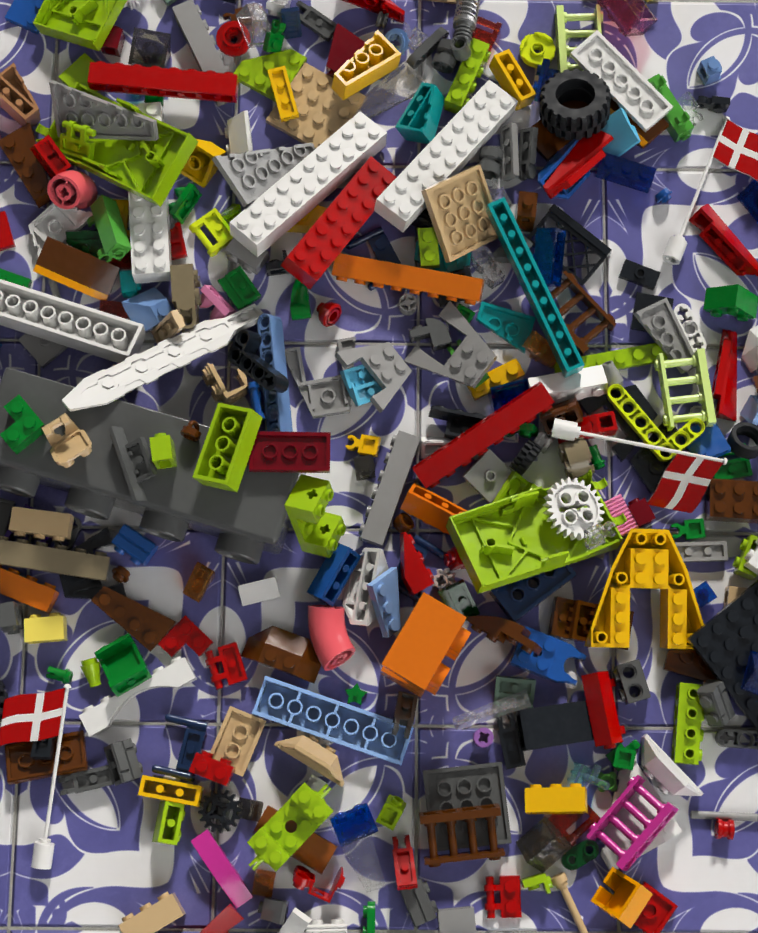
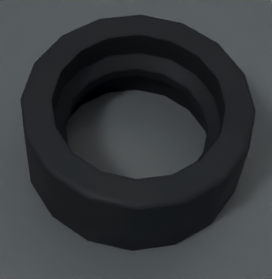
(737, 447)

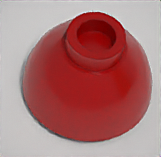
(328, 313)

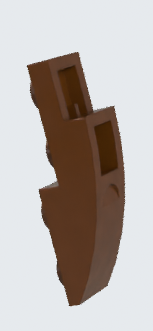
(504, 630)

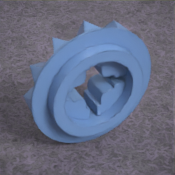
(398, 35)

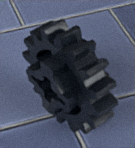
(216, 802)

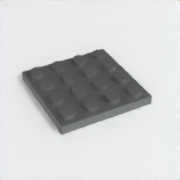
(466, 788)

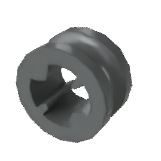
(382, 19)

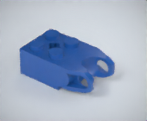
(551, 659)

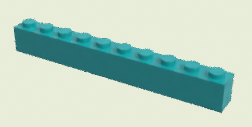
(534, 287)

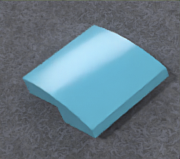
(623, 133)
(360, 384)

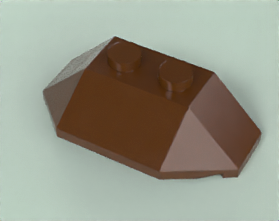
(283, 652)

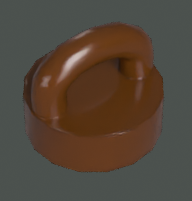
(191, 433)
(403, 523)

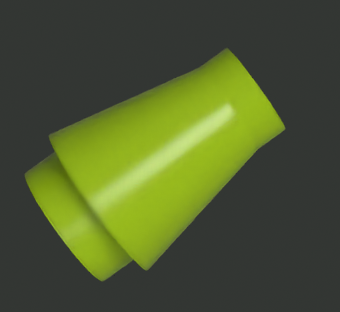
(91, 670)

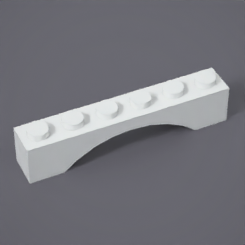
(101, 717)

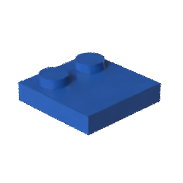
(23, 14)
(710, 443)

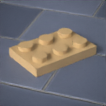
(238, 739)

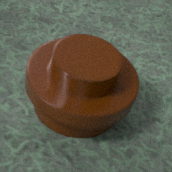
(120, 574)

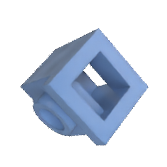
(712, 69)

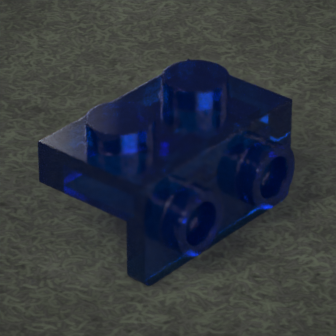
(544, 74)
(353, 824)

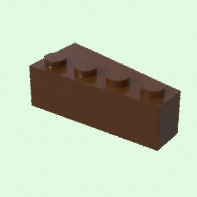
(32, 174)

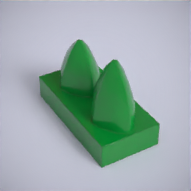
(187, 199)

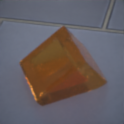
(263, 883)

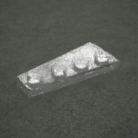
(392, 90)
(493, 710)
(364, 861)

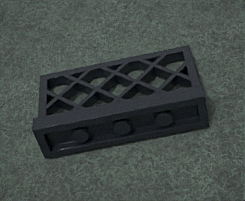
(582, 235)

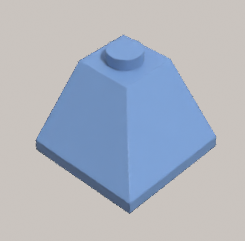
(147, 308)

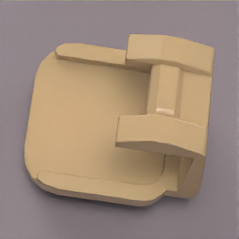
(218, 389)
(68, 446)

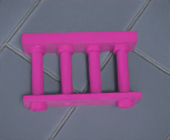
(651, 827)

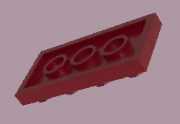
(291, 452)

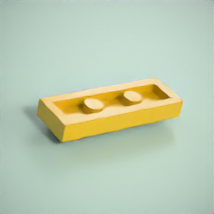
(283, 93)
(501, 375)

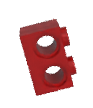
(50, 156)

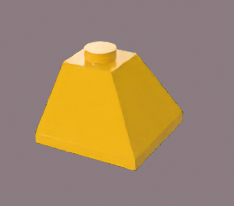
(200, 165)

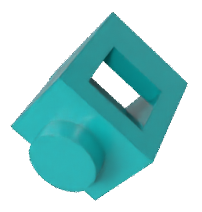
(128, 286)

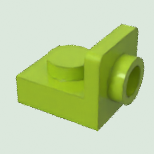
(391, 811)
(532, 882)

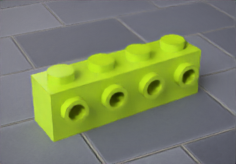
(466, 77)
(687, 725)

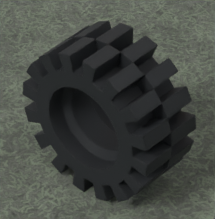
(525, 457)

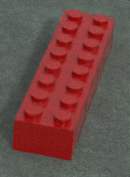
(338, 224)

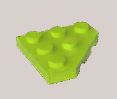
(254, 71)

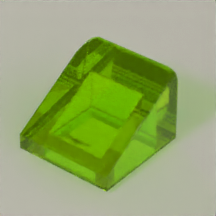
(231, 212)

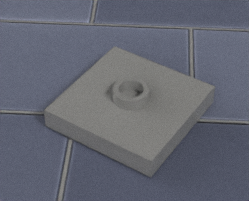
(41, 349)
(487, 475)

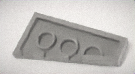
(666, 331)

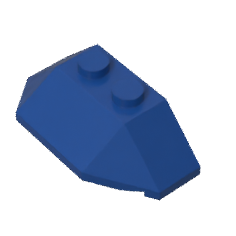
(552, 165)

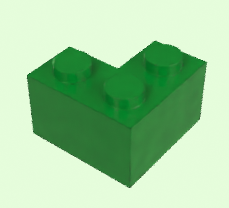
(732, 301)
(26, 426)

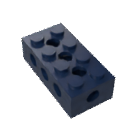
(531, 597)

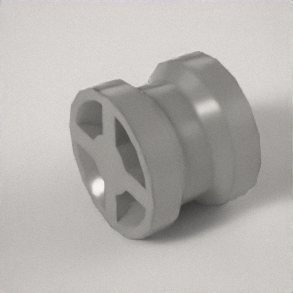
(407, 300)
(544, 441)

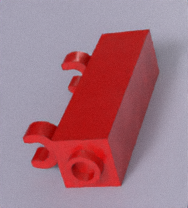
(602, 709)

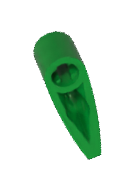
(300, 302)

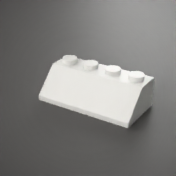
(239, 134)

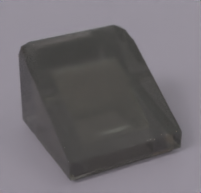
(251, 809)

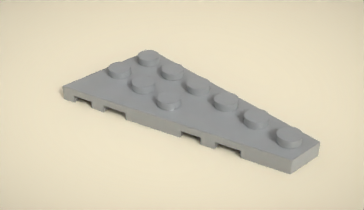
(103, 116)
(258, 170)

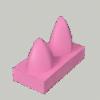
(210, 297)

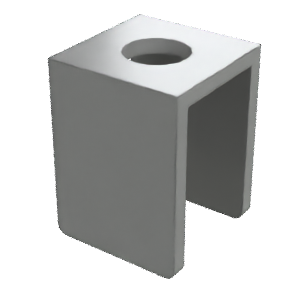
(457, 920)

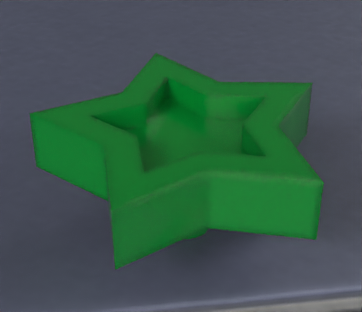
(355, 694)

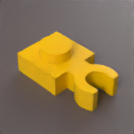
(366, 445)

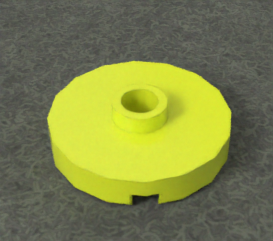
(540, 42)

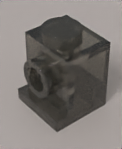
(364, 467)

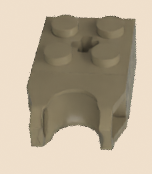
(185, 293)

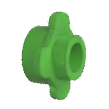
(611, 778)

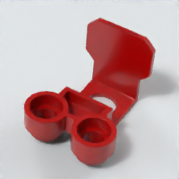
(304, 878)

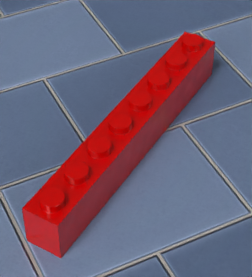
(163, 82)
(483, 434)

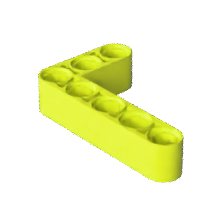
(650, 427)

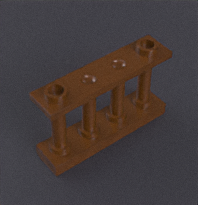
(607, 320)
(469, 815)

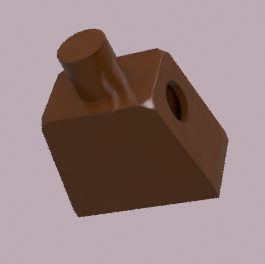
(526, 208)

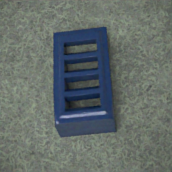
(291, 17)

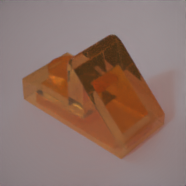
(539, 349)
(199, 582)

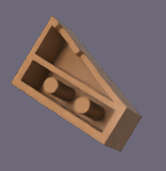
(16, 98)

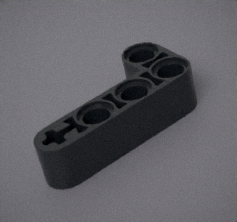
(243, 355)

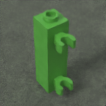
(679, 123)
(110, 228)

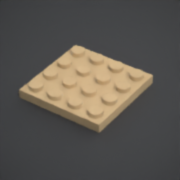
(318, 108)
(459, 212)

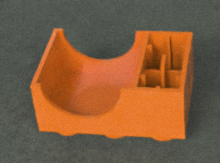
(422, 644)

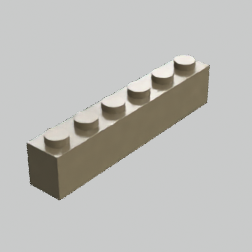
(54, 560)

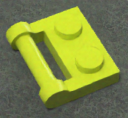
(217, 227)

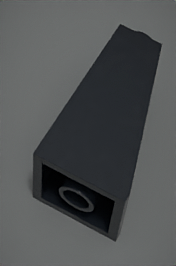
(554, 725)

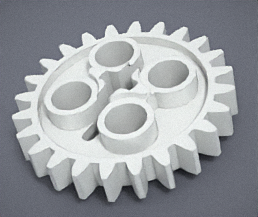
(569, 492)

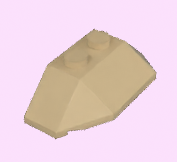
(314, 756)

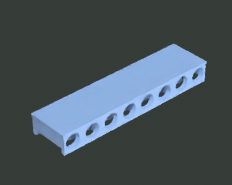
(331, 720)

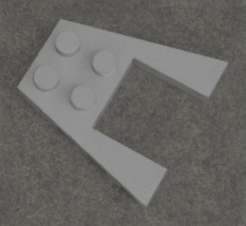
(469, 360)
(325, 395)

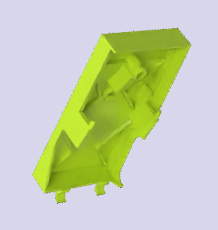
(79, 21)
(135, 165)
(515, 541)

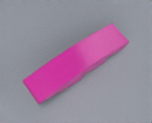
(222, 869)

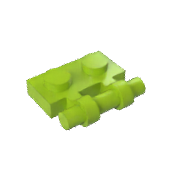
(76, 145)

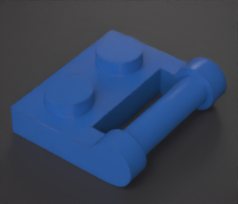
(256, 398)

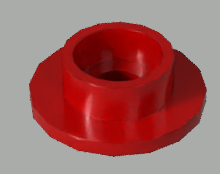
(224, 36)

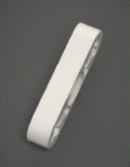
(688, 315)

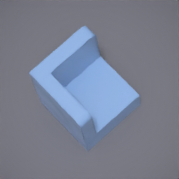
(750, 410)

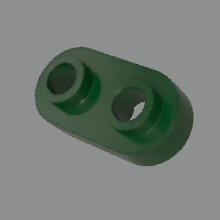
(580, 854)

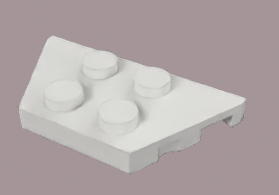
(55, 222)

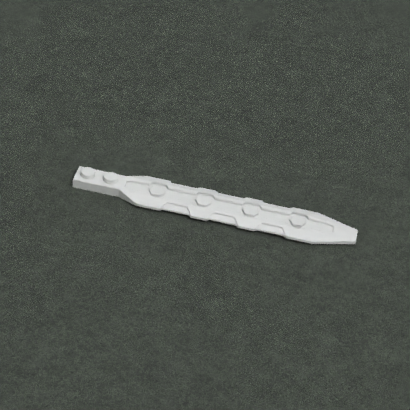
(168, 355)

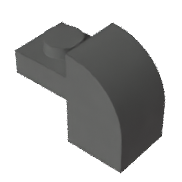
(435, 331)

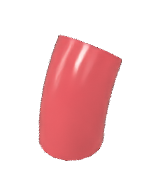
(72, 190)
(329, 635)

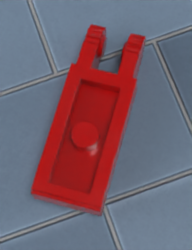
(404, 865)

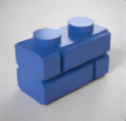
(134, 545)

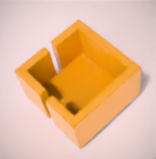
(627, 900)

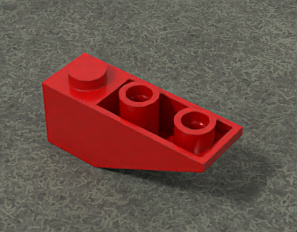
(599, 424)
(413, 570)

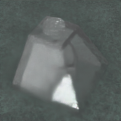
(254, 24)

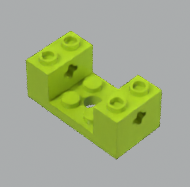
(314, 528)

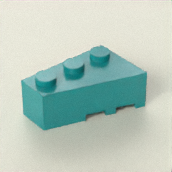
(422, 114)

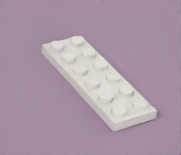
(625, 82)

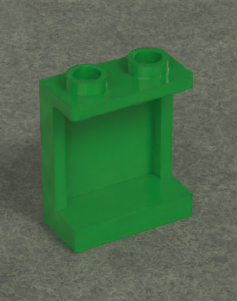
(123, 664)

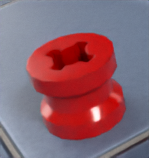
(724, 829)

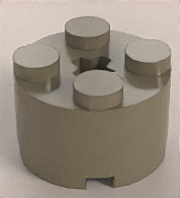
(575, 457)

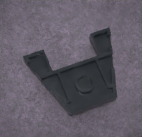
(593, 403)
(647, 465)
(87, 588)

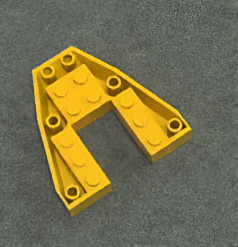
(650, 562)

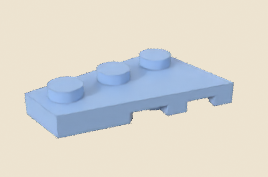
(385, 601)

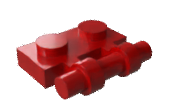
(231, 662)
(509, 896)

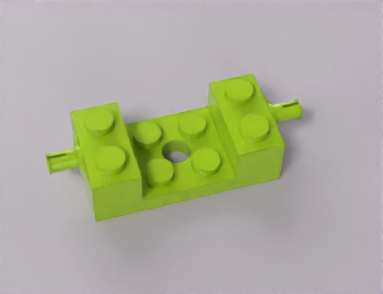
(274, 843)

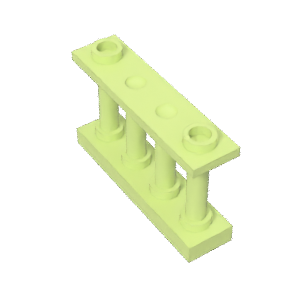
(563, 34)
(701, 379)

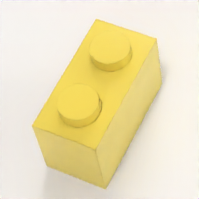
(45, 629)

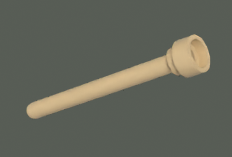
(560, 882)

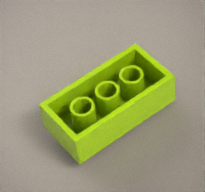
(227, 447)

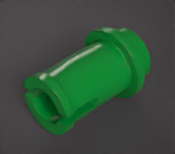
(596, 458)
(59, 674)

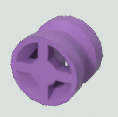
(480, 737)

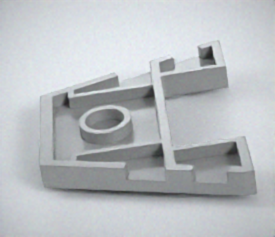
(384, 366)

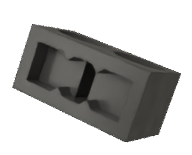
(637, 680)

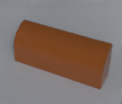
(313, 852)

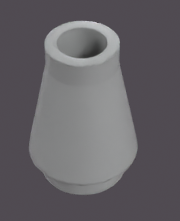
(612, 374)

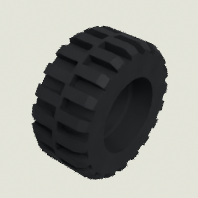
(575, 122)

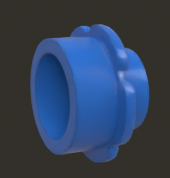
(663, 196)

